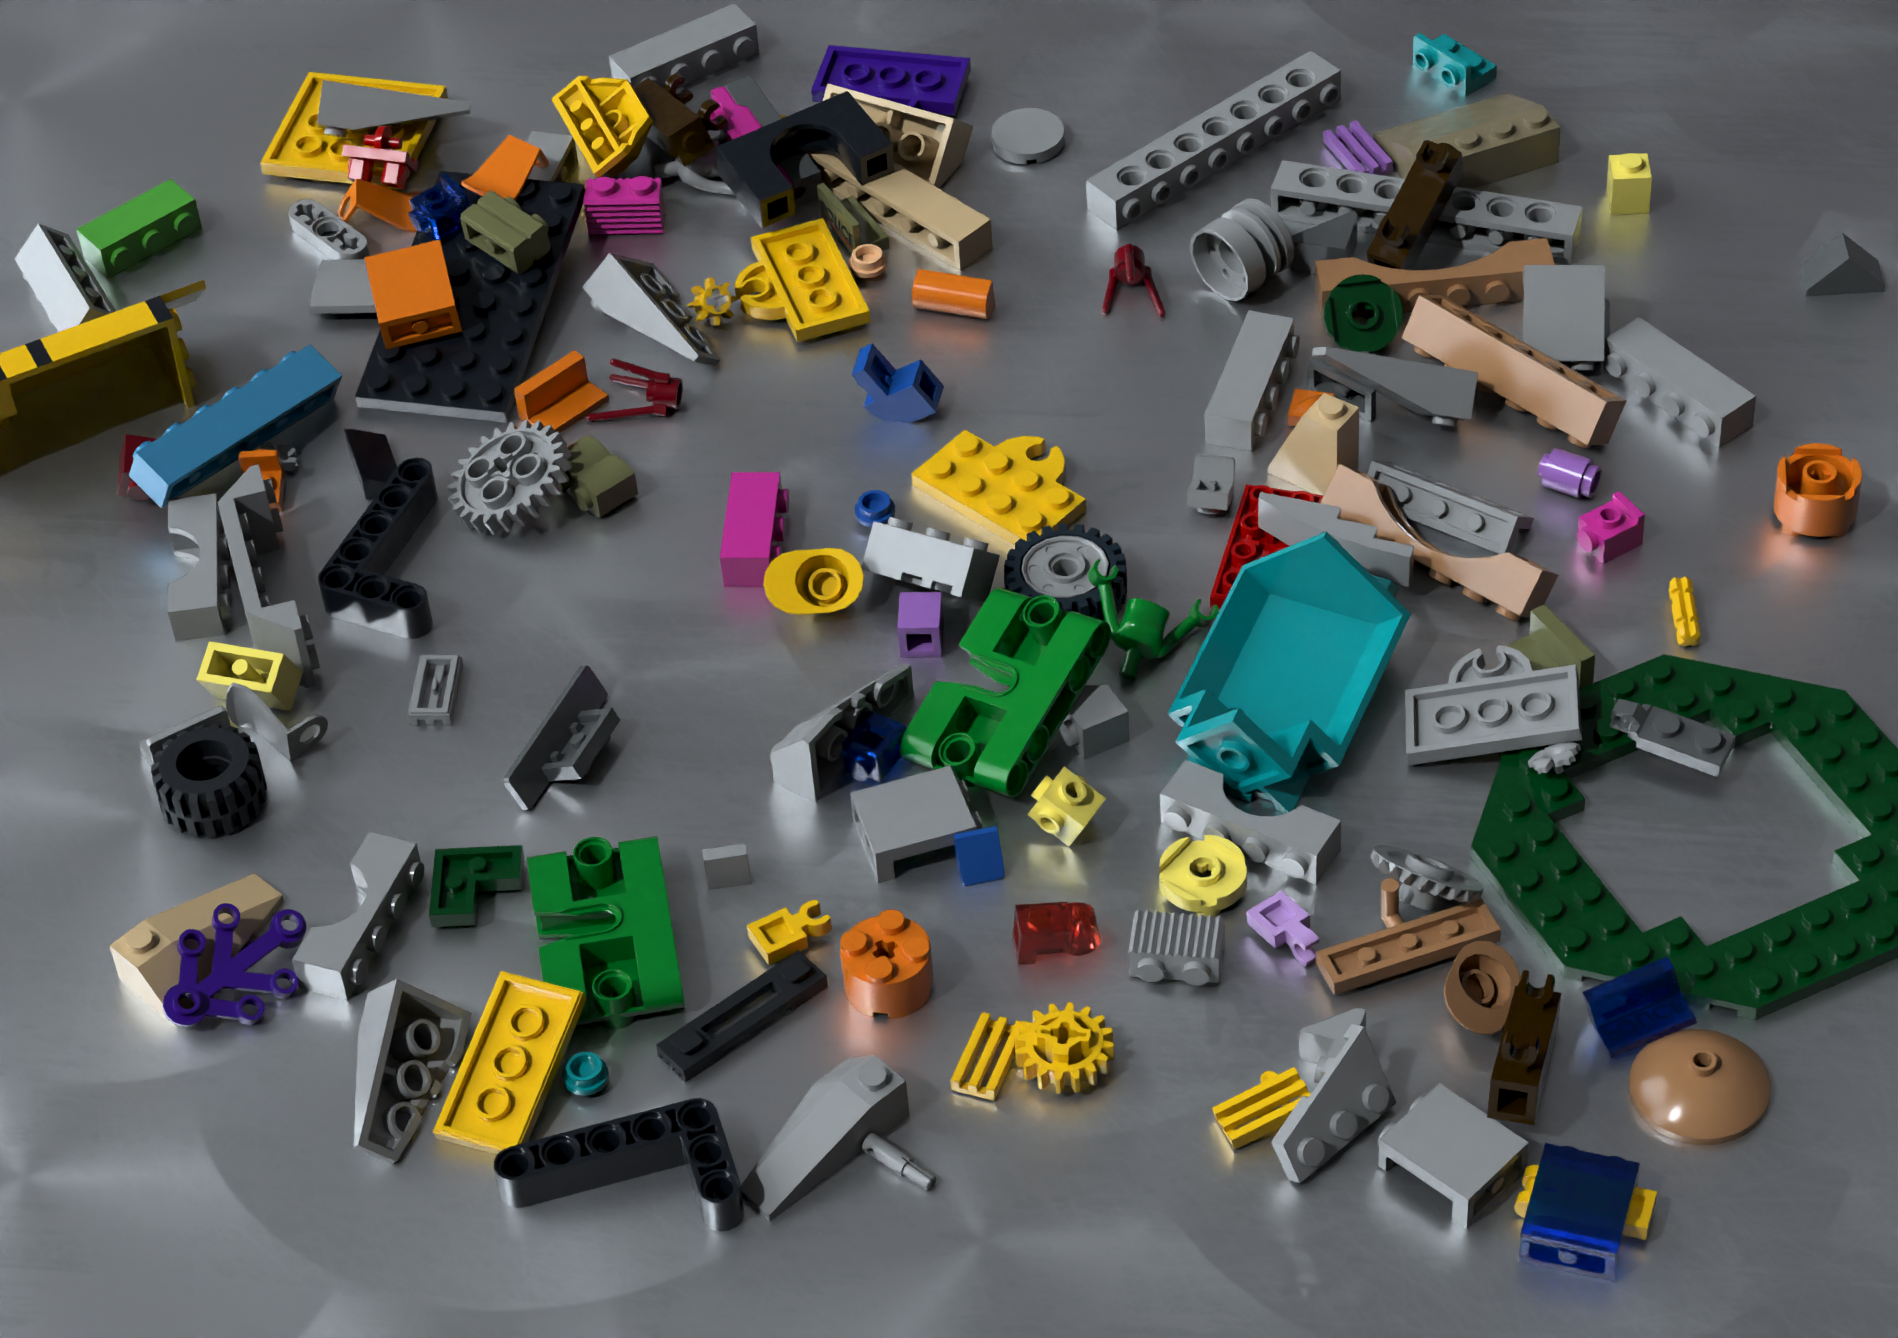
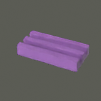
(1363, 149)

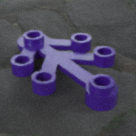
(230, 972)

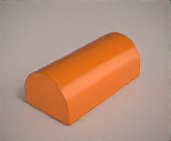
(953, 294)

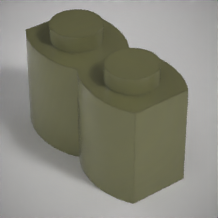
(598, 478)

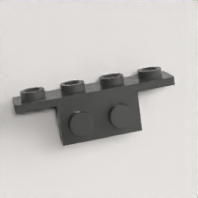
(564, 740)

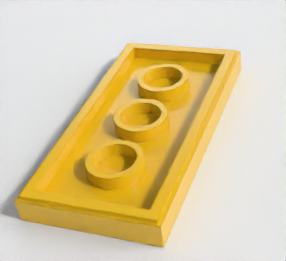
(509, 1064)

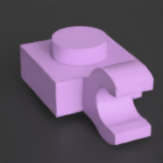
(1284, 921)

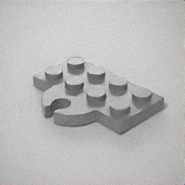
(1492, 709)

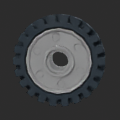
(1059, 567)

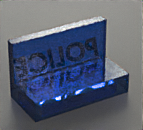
(1638, 1007)

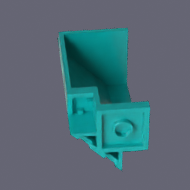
(1288, 670)

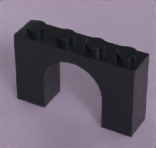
(832, 127)

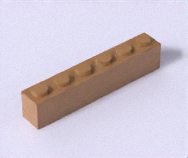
(1514, 370)

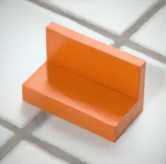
(559, 394)

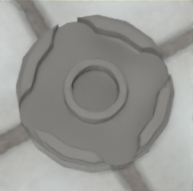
(1027, 135)

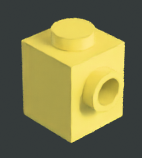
(1629, 184)

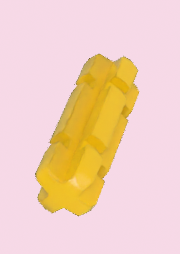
(1684, 611)

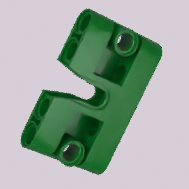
(1002, 736)
(612, 926)

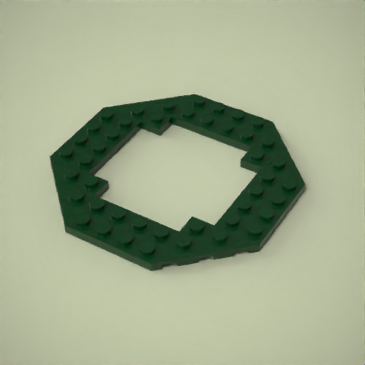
(1757, 968)

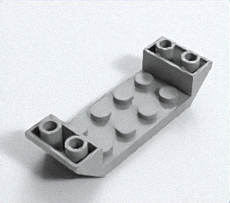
(250, 531)

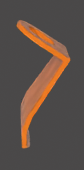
(507, 169)
(379, 201)

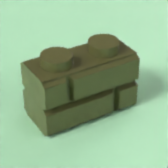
(506, 231)

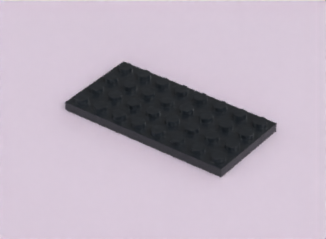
(499, 316)

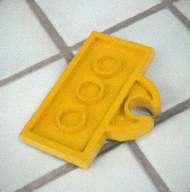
(803, 281)
(1001, 484)

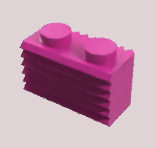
(624, 206)

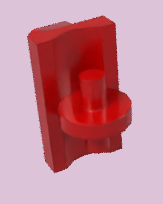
(394, 163)

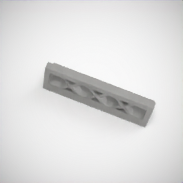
(1451, 508)

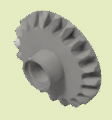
(1425, 877)

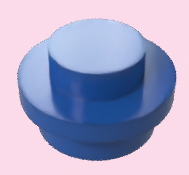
(874, 506)

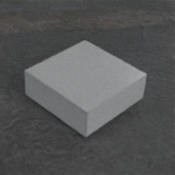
(726, 866)

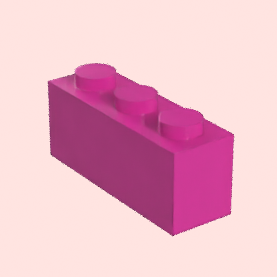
(752, 527)

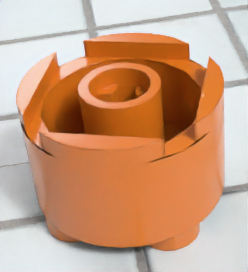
(1817, 491)
(887, 965)

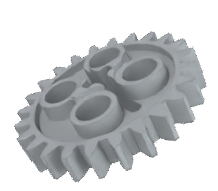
(509, 477)

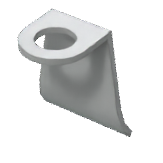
(251, 712)

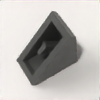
(1324, 242)
(1841, 269)
(1328, 379)

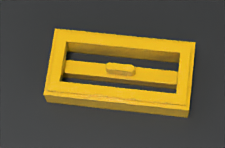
(997, 1029)
(1260, 1103)

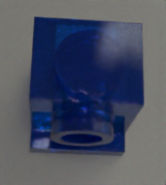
(439, 208)
(867, 753)

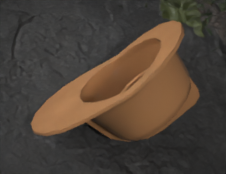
(1481, 987)

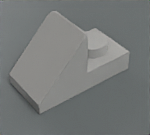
(1326, 1038)

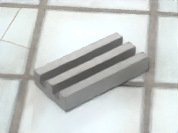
(434, 713)

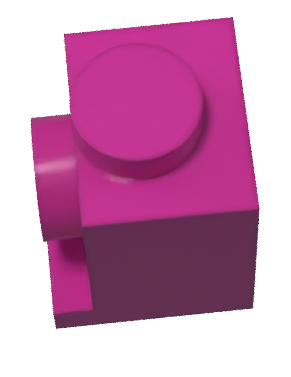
(1611, 528)

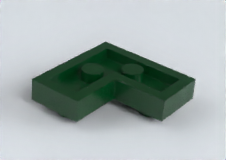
(465, 872)

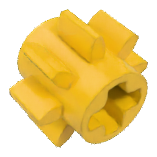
(714, 292)

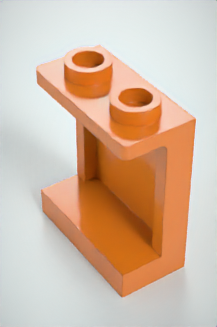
(412, 294)

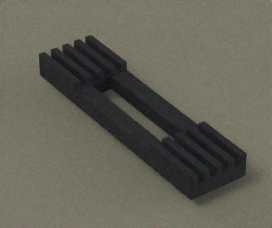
(693, 1051)

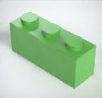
(139, 228)

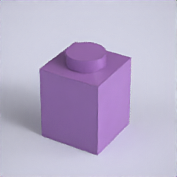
(920, 624)

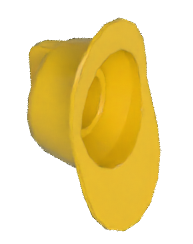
(813, 581)

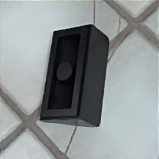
(371, 459)

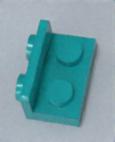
(1452, 63)

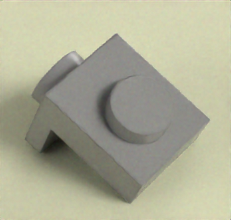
(1211, 483)

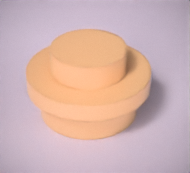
(867, 261)

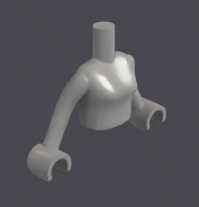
(699, 171)

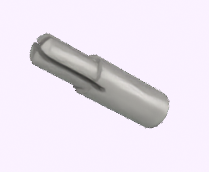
(897, 1160)

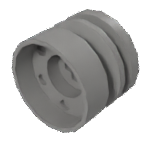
(1242, 249)

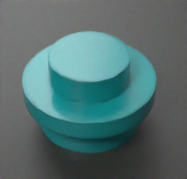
(585, 1074)

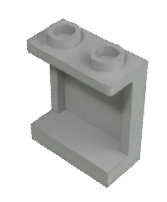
(1565, 313)
(911, 817)
(1455, 1151)

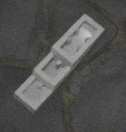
(1299, 520)

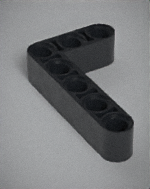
(355, 577)
(628, 1149)

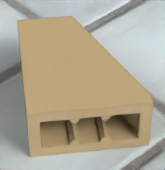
(1318, 444)

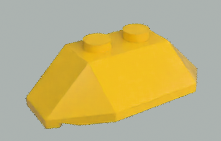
(605, 122)

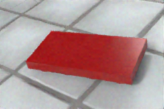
(1247, 540)

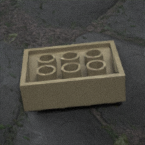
(1495, 137)

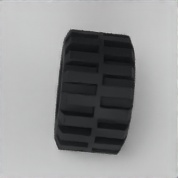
(209, 780)

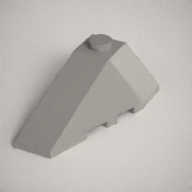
(1421, 387)

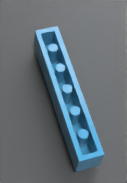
(234, 424)

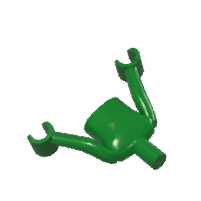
(1143, 624)

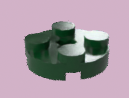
(1375, 297)

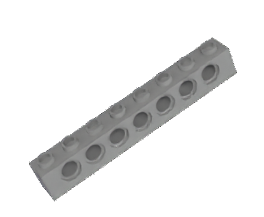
(1213, 140)
(1468, 221)

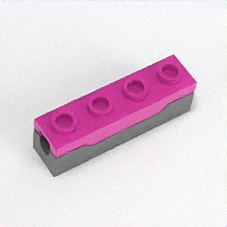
(748, 110)

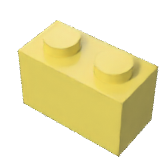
(264, 672)

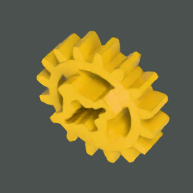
(1064, 1047)

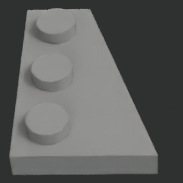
(1338, 1110)

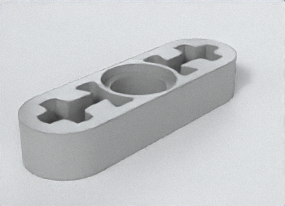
(332, 246)

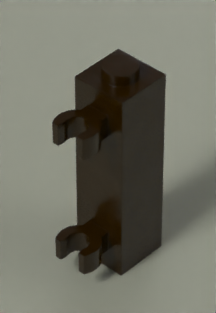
(675, 125)
(1417, 206)
(1524, 1052)

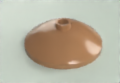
(1700, 1087)

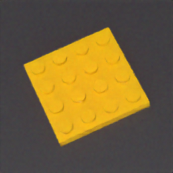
(306, 153)

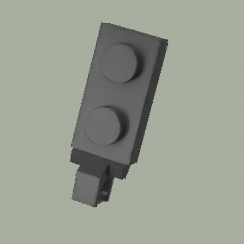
(1673, 736)

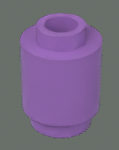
(1569, 473)

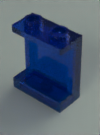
(1578, 1212)

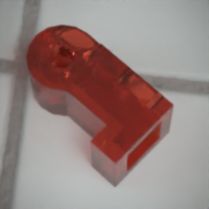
(1053, 930)

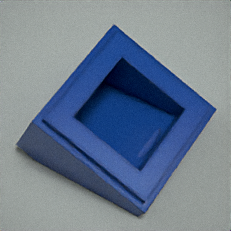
(979, 856)

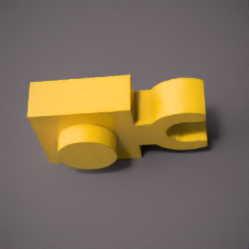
(784, 934)

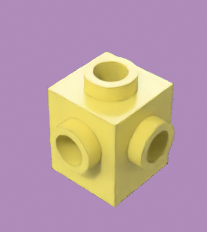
(1065, 805)

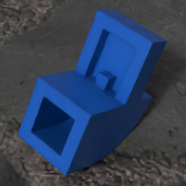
(896, 394)

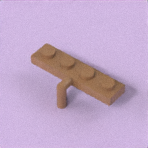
(1404, 944)

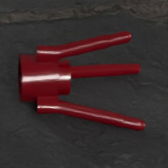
(1130, 269)
(661, 390)

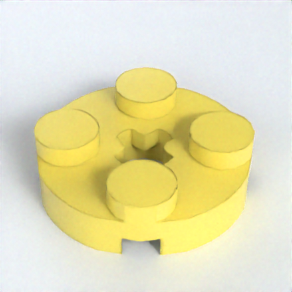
(1203, 894)

